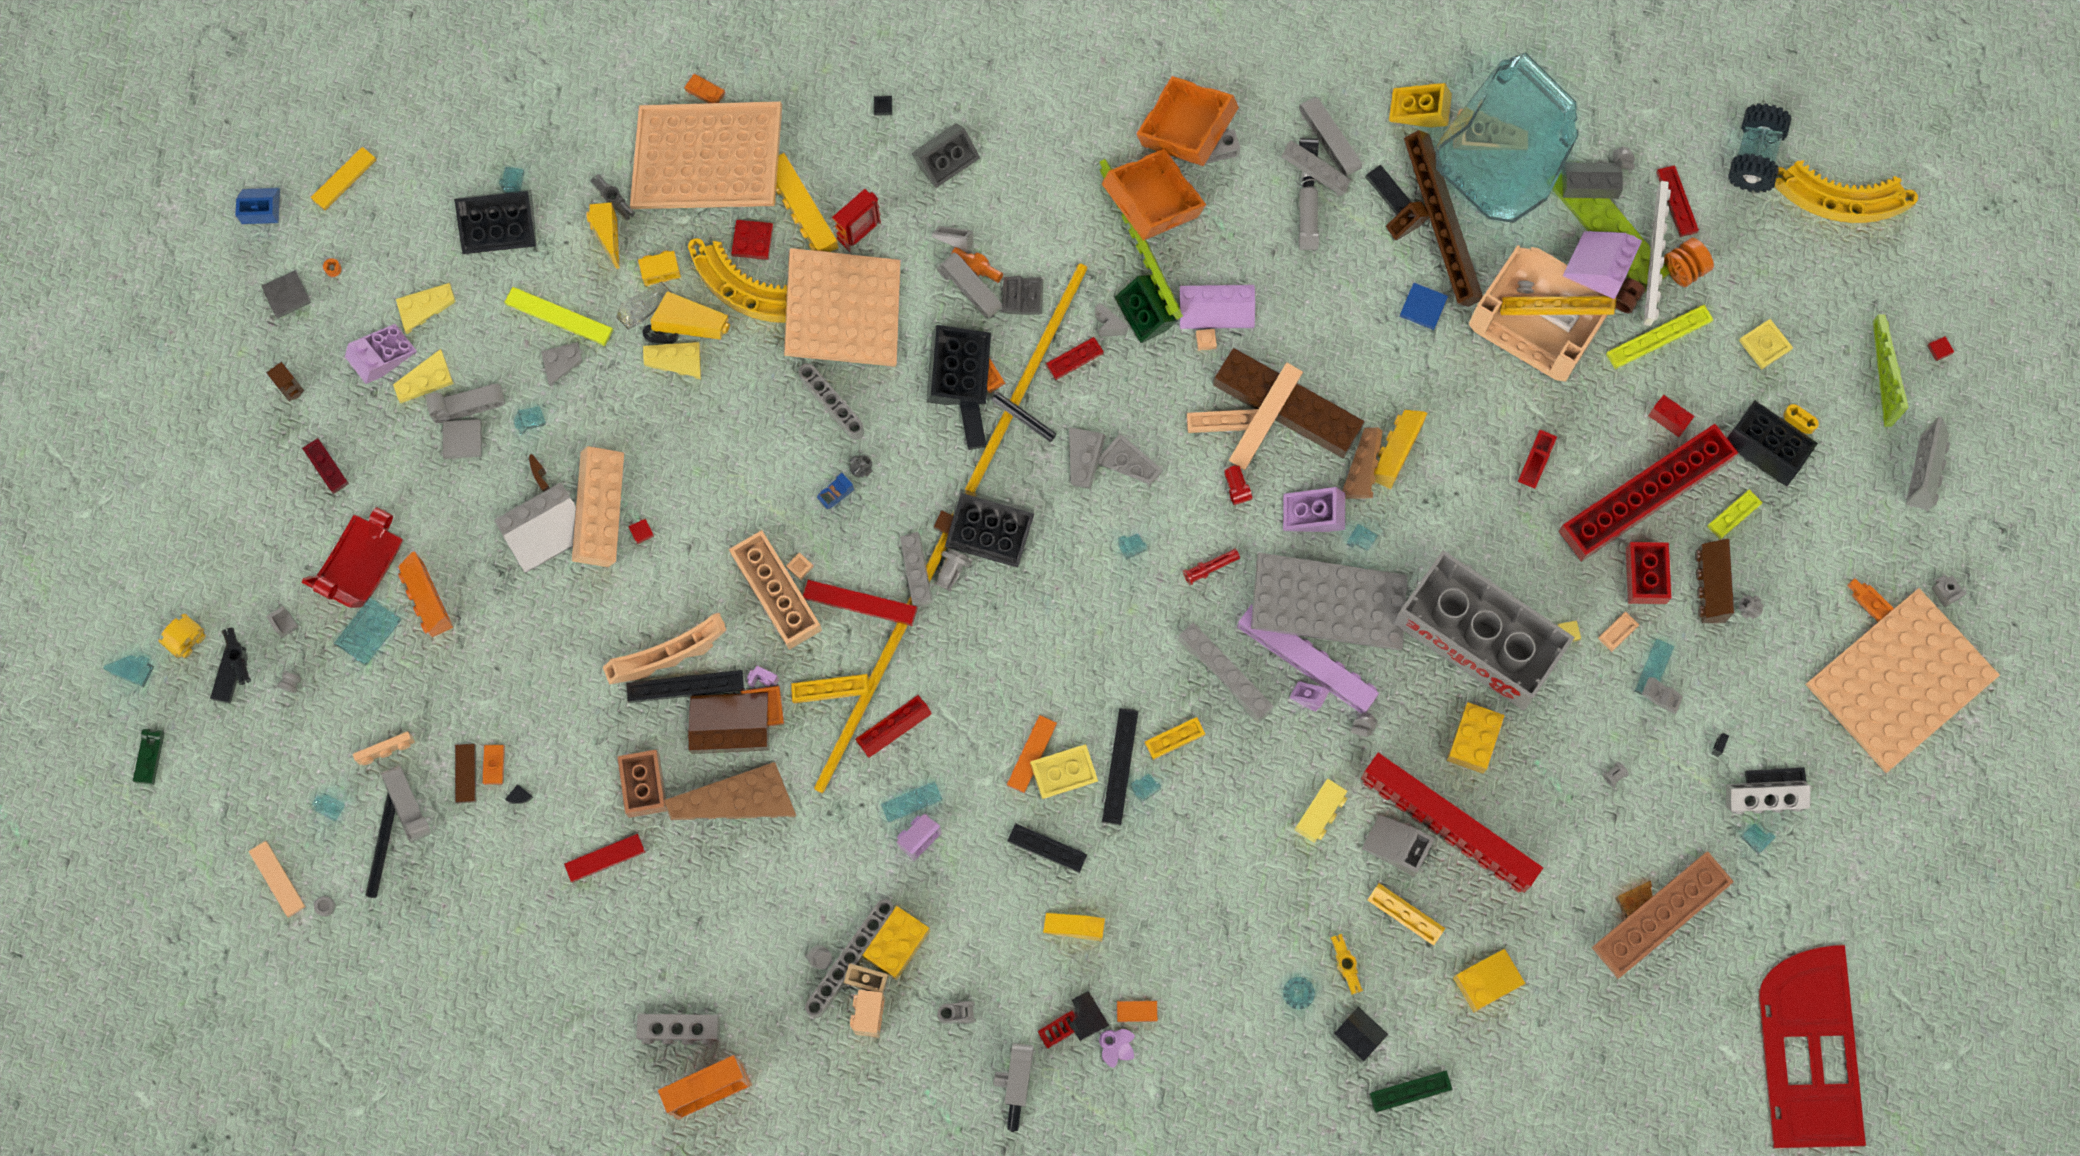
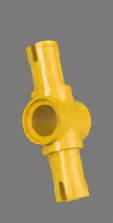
(1350, 974)

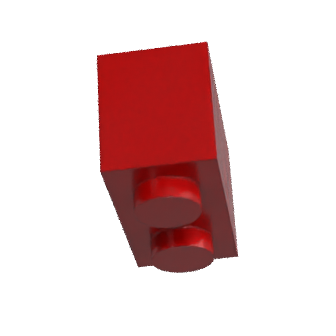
(1671, 415)

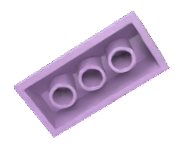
(1217, 306)

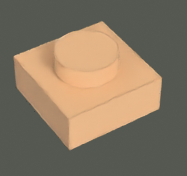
(1206, 339)
(799, 566)

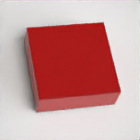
(1940, 348)
(641, 531)

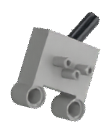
(1016, 1082)

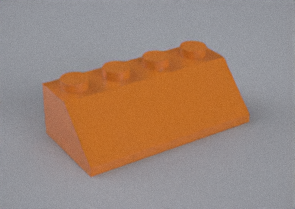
(424, 594)

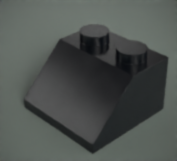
(1359, 1035)

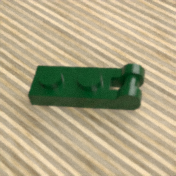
(148, 757)

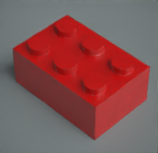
(1648, 573)

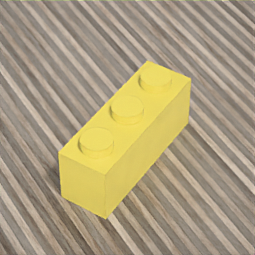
(1321, 811)

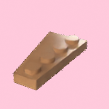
(1361, 472)

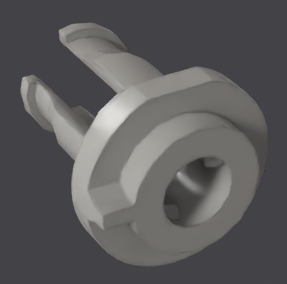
(951, 568)

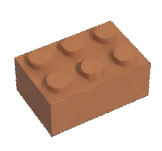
(642, 783)

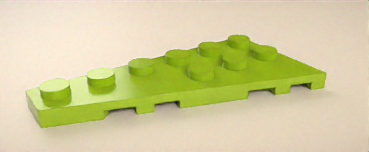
(1890, 381)

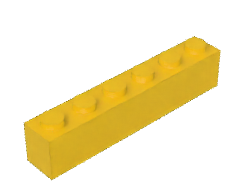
(803, 208)

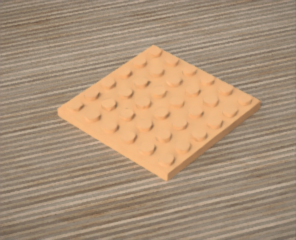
(842, 307)

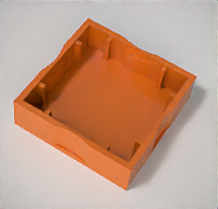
(1187, 120)
(1153, 194)
(705, 1087)

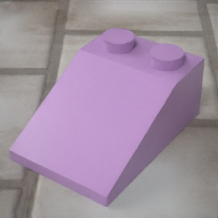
(1314, 510)

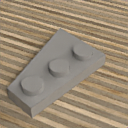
(1084, 456)

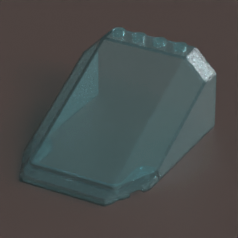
(1510, 140)

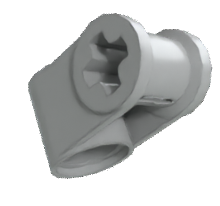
(958, 1013)

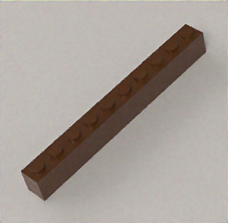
(1443, 219)

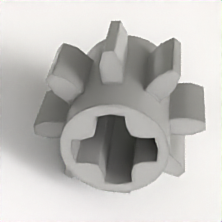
(1751, 607)

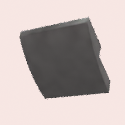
(286, 294)
(1022, 295)

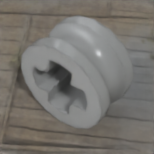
(1525, 287)

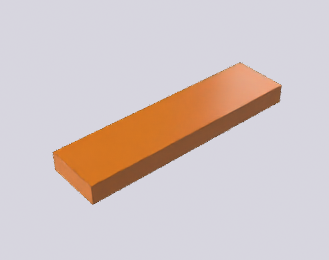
(1032, 751)

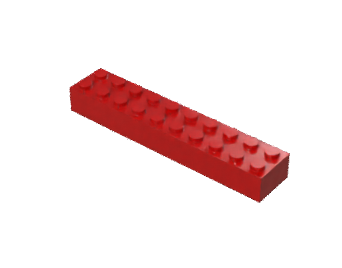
(1648, 492)
(1451, 823)

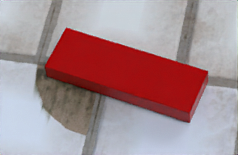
(1074, 358)

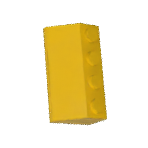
(1398, 447)

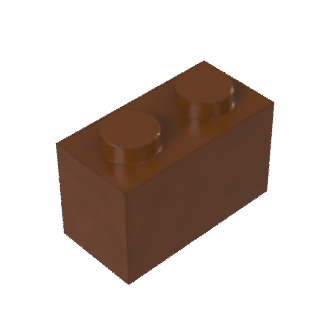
(285, 382)

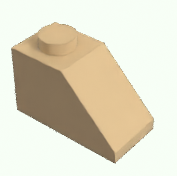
(866, 978)

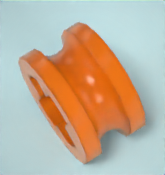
(338, 268)

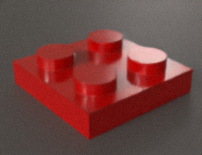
(752, 239)

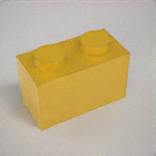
(659, 268)

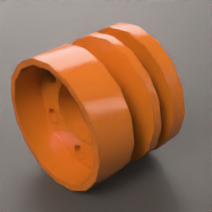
(1689, 262)

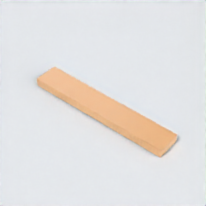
(1266, 416)

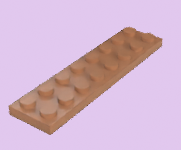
(1662, 915)

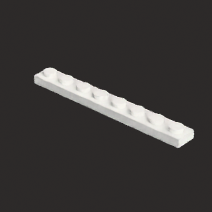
(1657, 246)

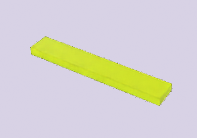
(558, 316)
(1659, 336)

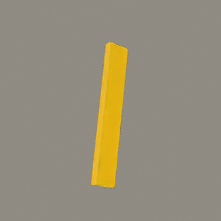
(1558, 305)

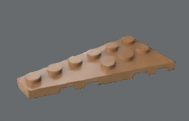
(738, 797)

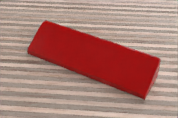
(893, 726)

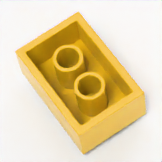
(1475, 738)
(896, 943)

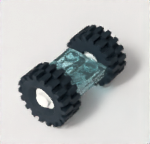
(1763, 131)

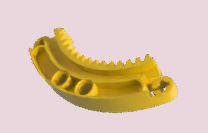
(1871, 203)
(723, 277)

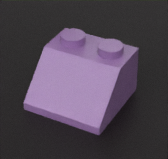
(919, 836)

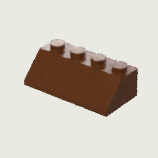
(1715, 581)

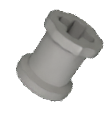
(1615, 774)

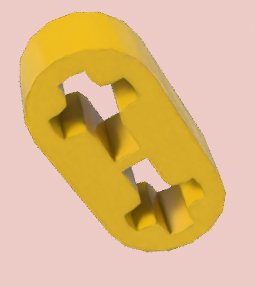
(1800, 419)

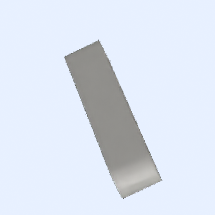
(1330, 136)
(828, 393)

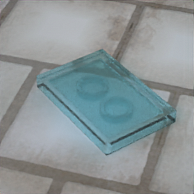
(367, 631)

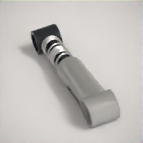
(1308, 202)

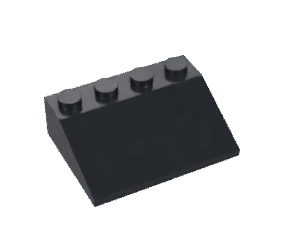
(496, 221)
(958, 366)
(1771, 443)
(989, 528)

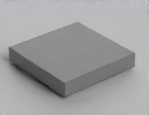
(462, 439)

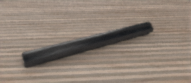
(381, 849)

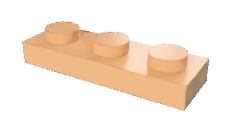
(383, 748)

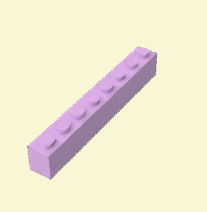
(1314, 665)

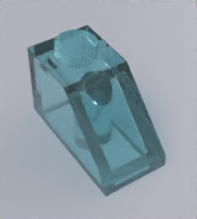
(131, 669)

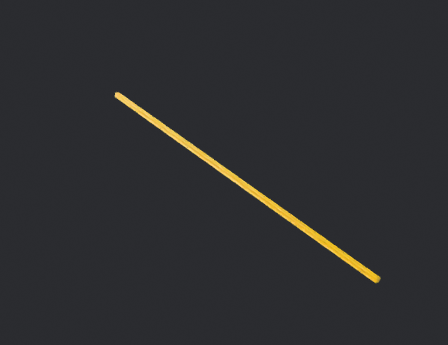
(936, 556)

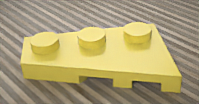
(678, 358)

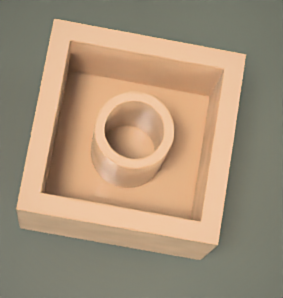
(868, 1013)

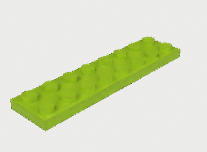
(1604, 216)

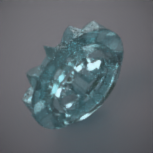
(1308, 994)

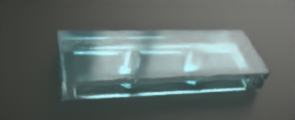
(1655, 663)
(911, 802)

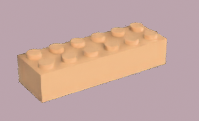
(598, 506)
(775, 590)

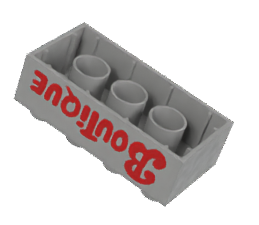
(1483, 630)

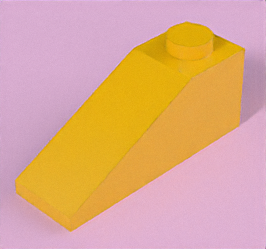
(1074, 926)

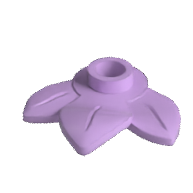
(1118, 1048)

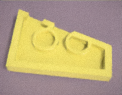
(422, 305)
(424, 379)

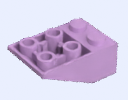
(379, 353)

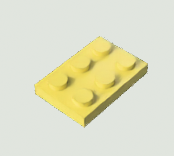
(1063, 771)

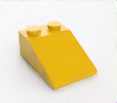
(1421, 105)
(605, 225)
(1488, 980)

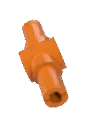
(979, 265)

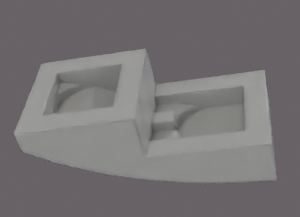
(1662, 696)

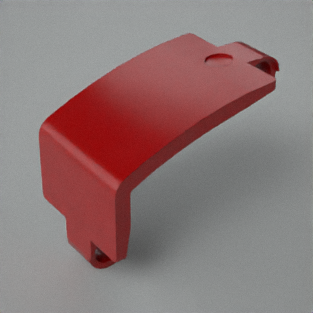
(357, 560)

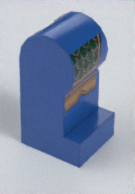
(835, 491)

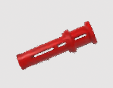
(1203, 570)

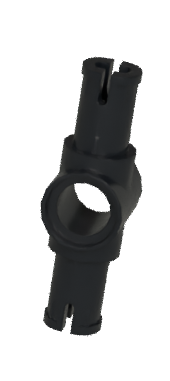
(232, 648)

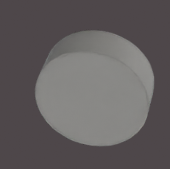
(324, 906)

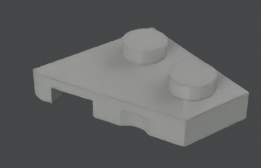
(560, 361)

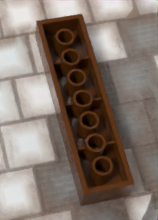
(1303, 411)

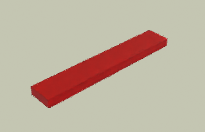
(860, 602)

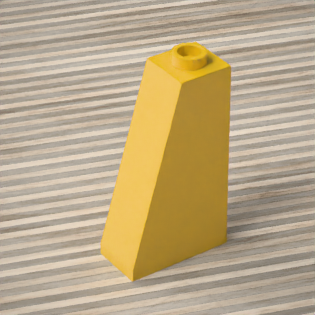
(688, 318)

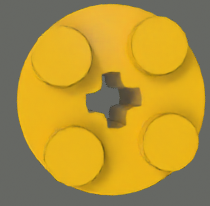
(182, 636)

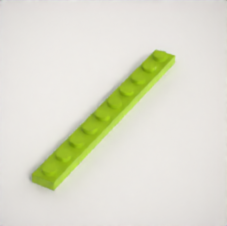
(1150, 260)

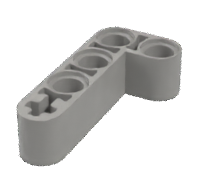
(970, 285)
(464, 403)
(405, 804)

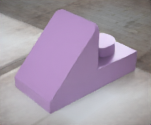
(1309, 695)

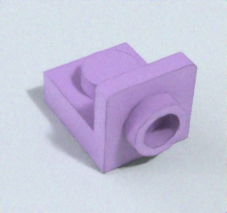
(765, 677)

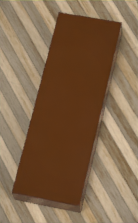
(465, 773)

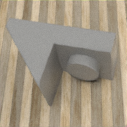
(1113, 325)

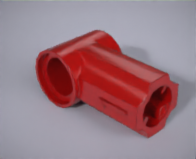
(1239, 490)

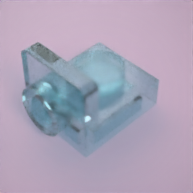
(512, 179)
(529, 419)
(327, 806)

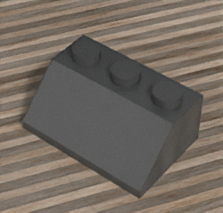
(946, 155)
(1592, 180)

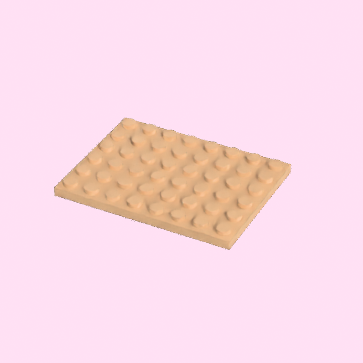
(706, 155)
(1902, 680)

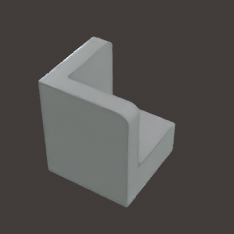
(282, 621)

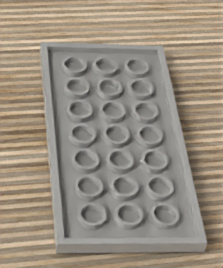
(1328, 601)

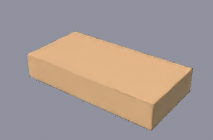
(1618, 631)

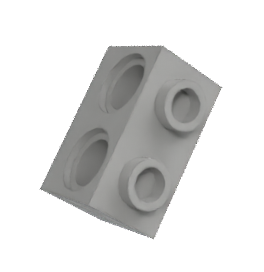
(1224, 151)

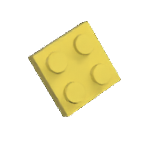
(1765, 344)

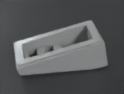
(956, 237)

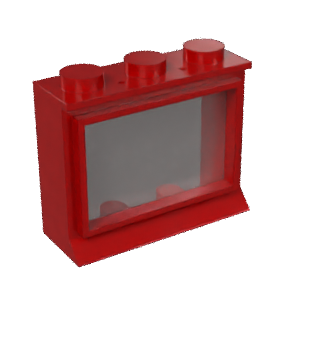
(857, 219)

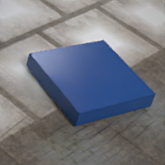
(1423, 306)

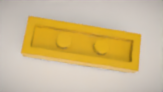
(1174, 738)

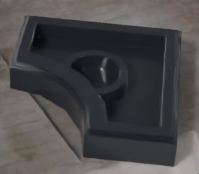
(1087, 1017)

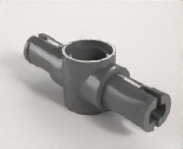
(607, 191)

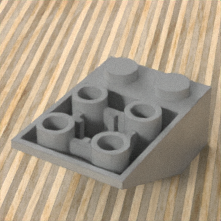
(1398, 844)

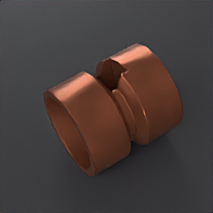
(1628, 295)

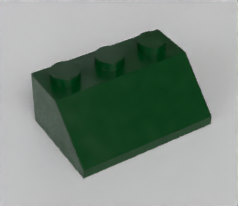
(1145, 308)

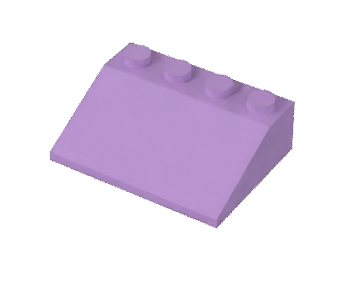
(1602, 261)

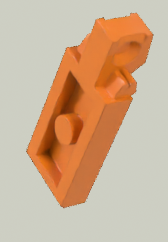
(1870, 599)

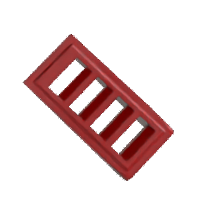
(1041, 1032)

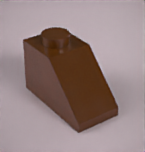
(1408, 220)

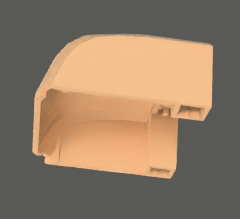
(1532, 336)

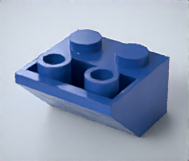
(258, 206)

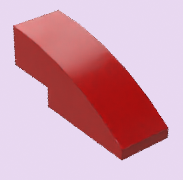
(1537, 459)

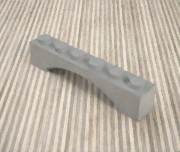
(1209, 654)

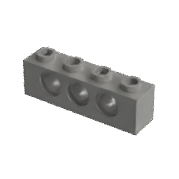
(1738, 792)
(647, 1022)

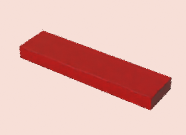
(1678, 202)
(604, 858)

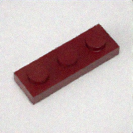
(325, 466)

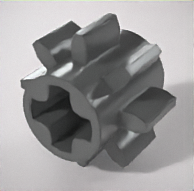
(861, 466)

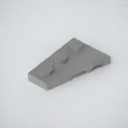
(1130, 461)

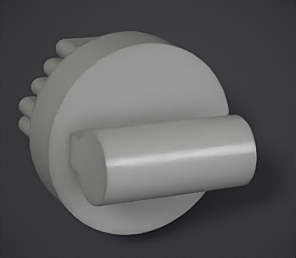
(1624, 158)
(1364, 725)
(819, 957)

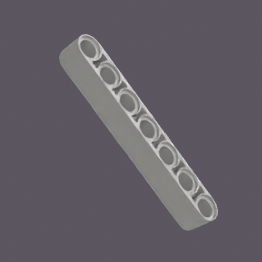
(840, 964)

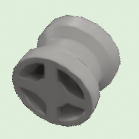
(289, 682)

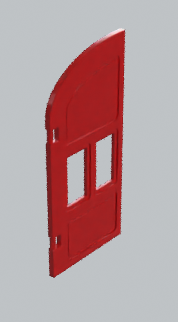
(1811, 1000)

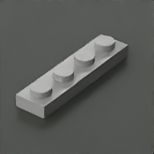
(1316, 168)
(916, 569)

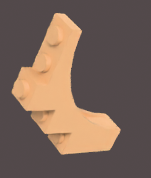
(666, 655)

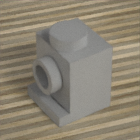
(1944, 594)

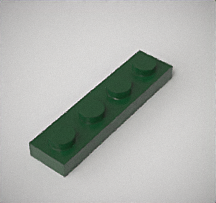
(1410, 1091)

